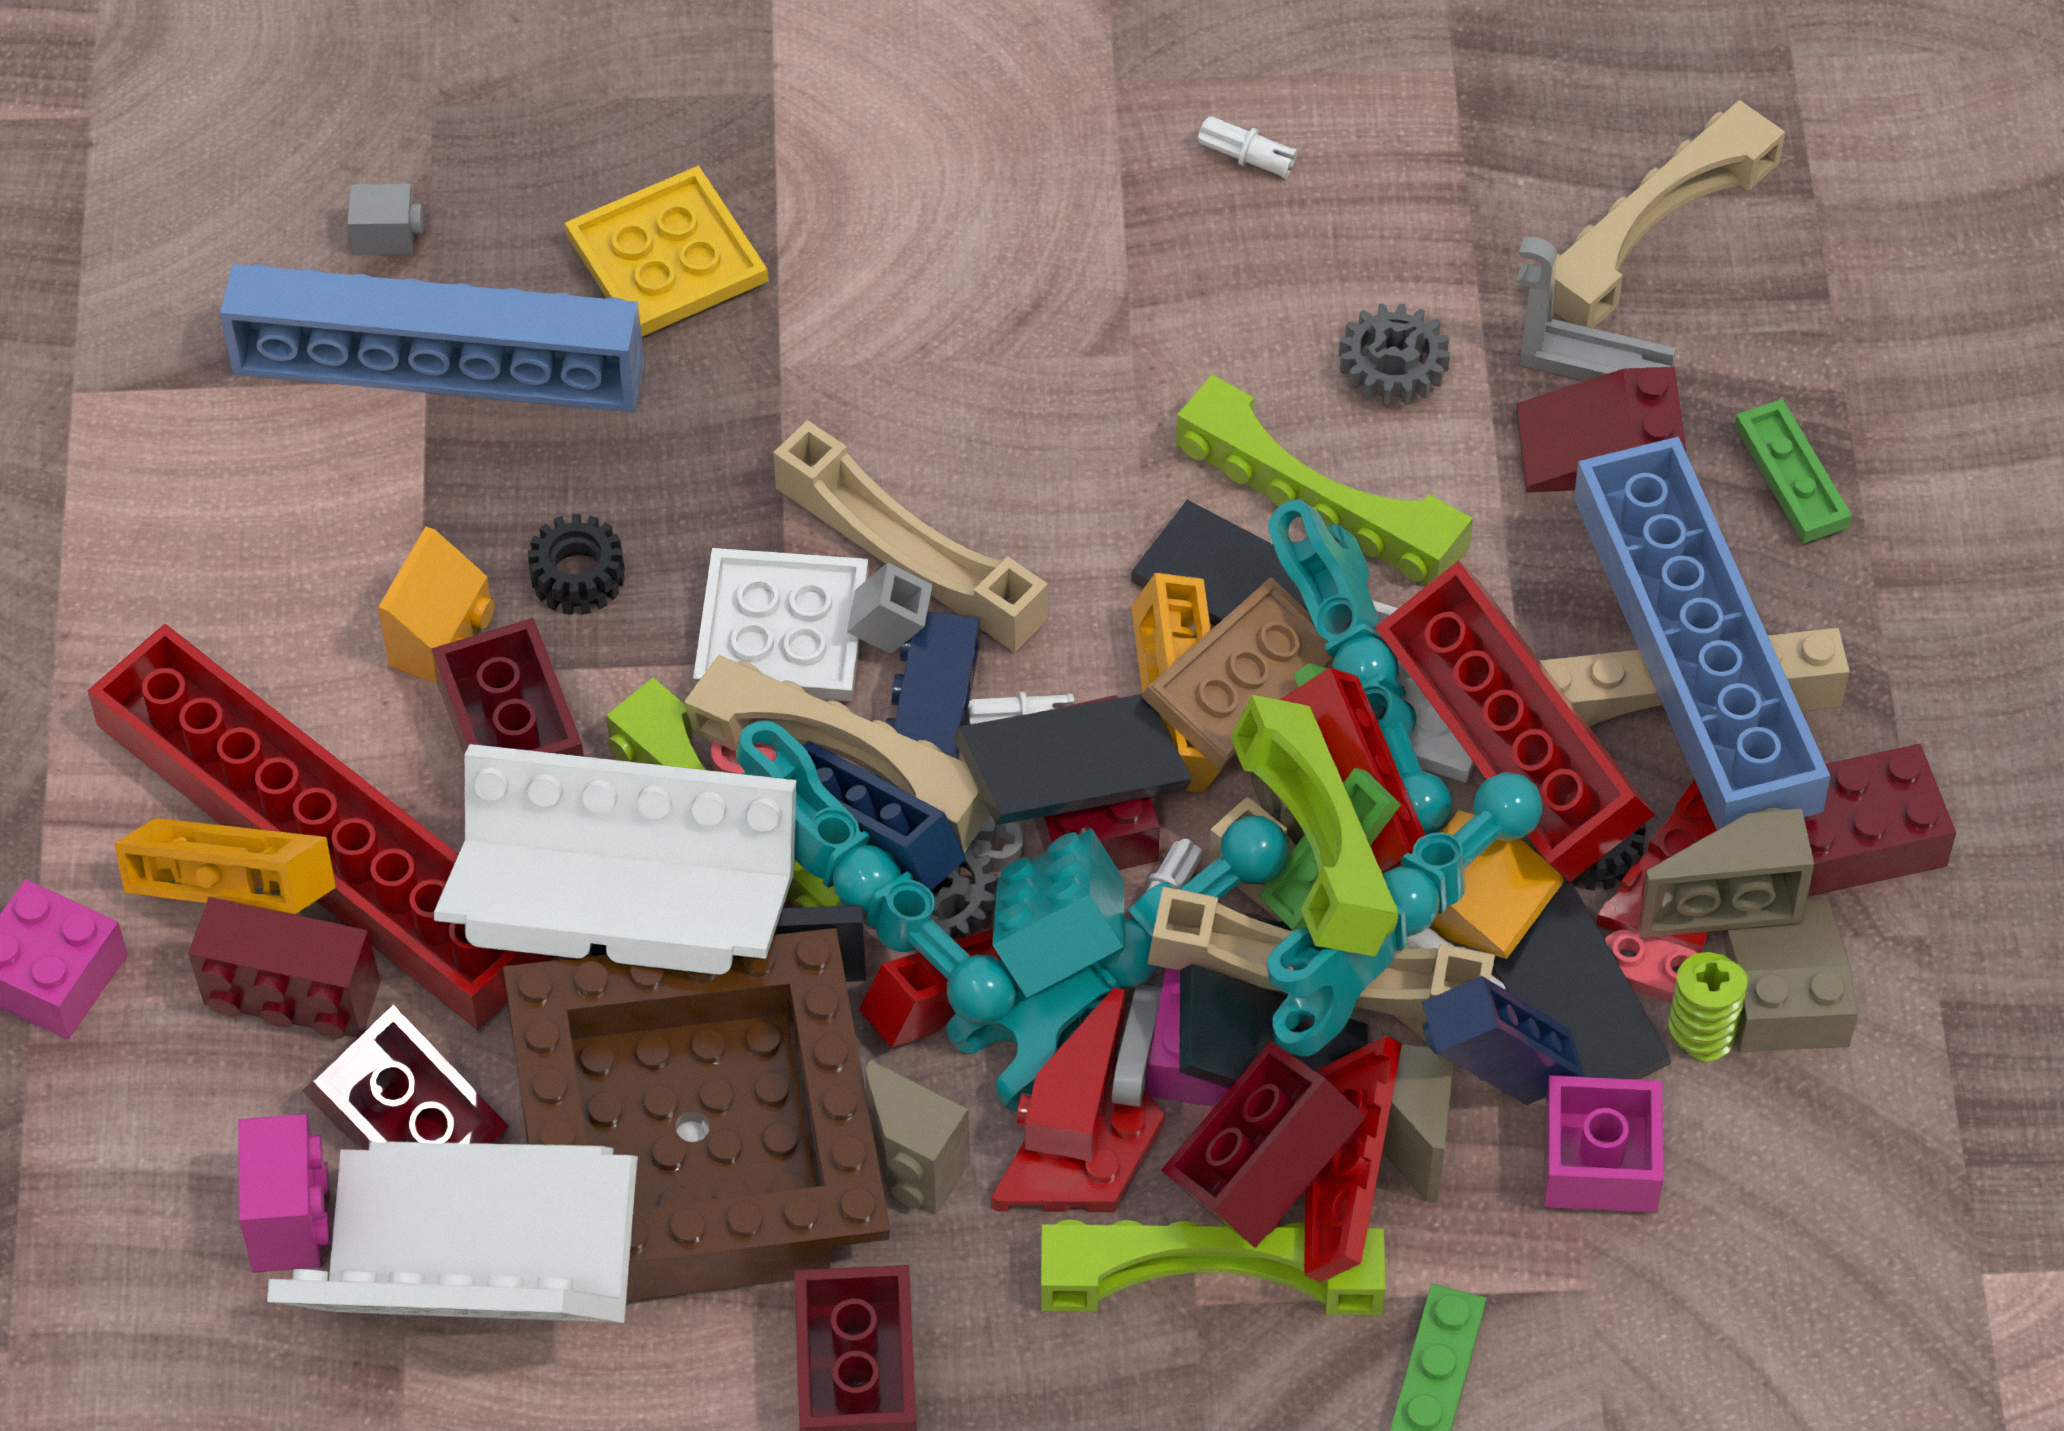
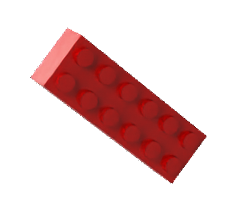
(1514, 717)

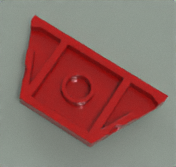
(1094, 1185)

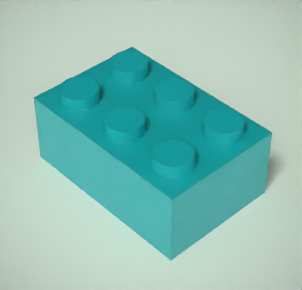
(1058, 911)

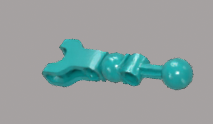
(1335, 592)
(1250, 853)
(868, 876)
(1428, 881)

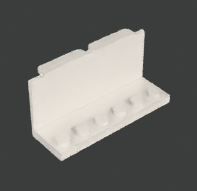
(620, 856)
(476, 1233)

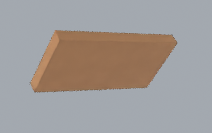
(1243, 655)

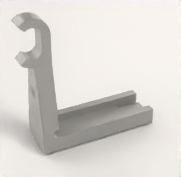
(1569, 347)

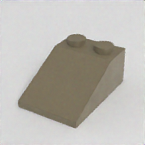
(1732, 879)
(1796, 984)

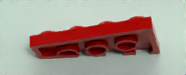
(1684, 828)
(1344, 1190)

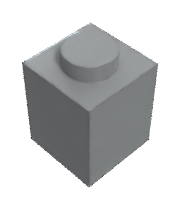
(383, 219)
(889, 608)

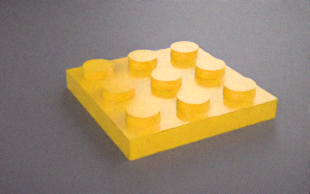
(667, 250)

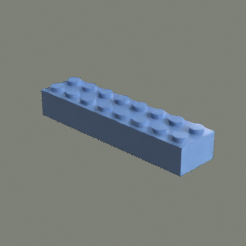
(433, 337)
(1699, 633)

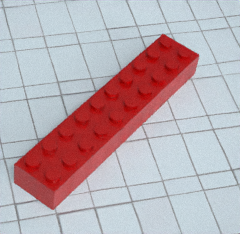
(267, 774)

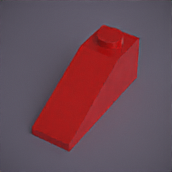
(911, 994)
(1073, 1085)

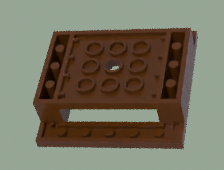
(640, 1049)

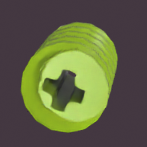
(1707, 1005)

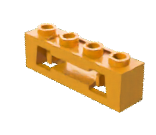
(1163, 635)
(225, 864)

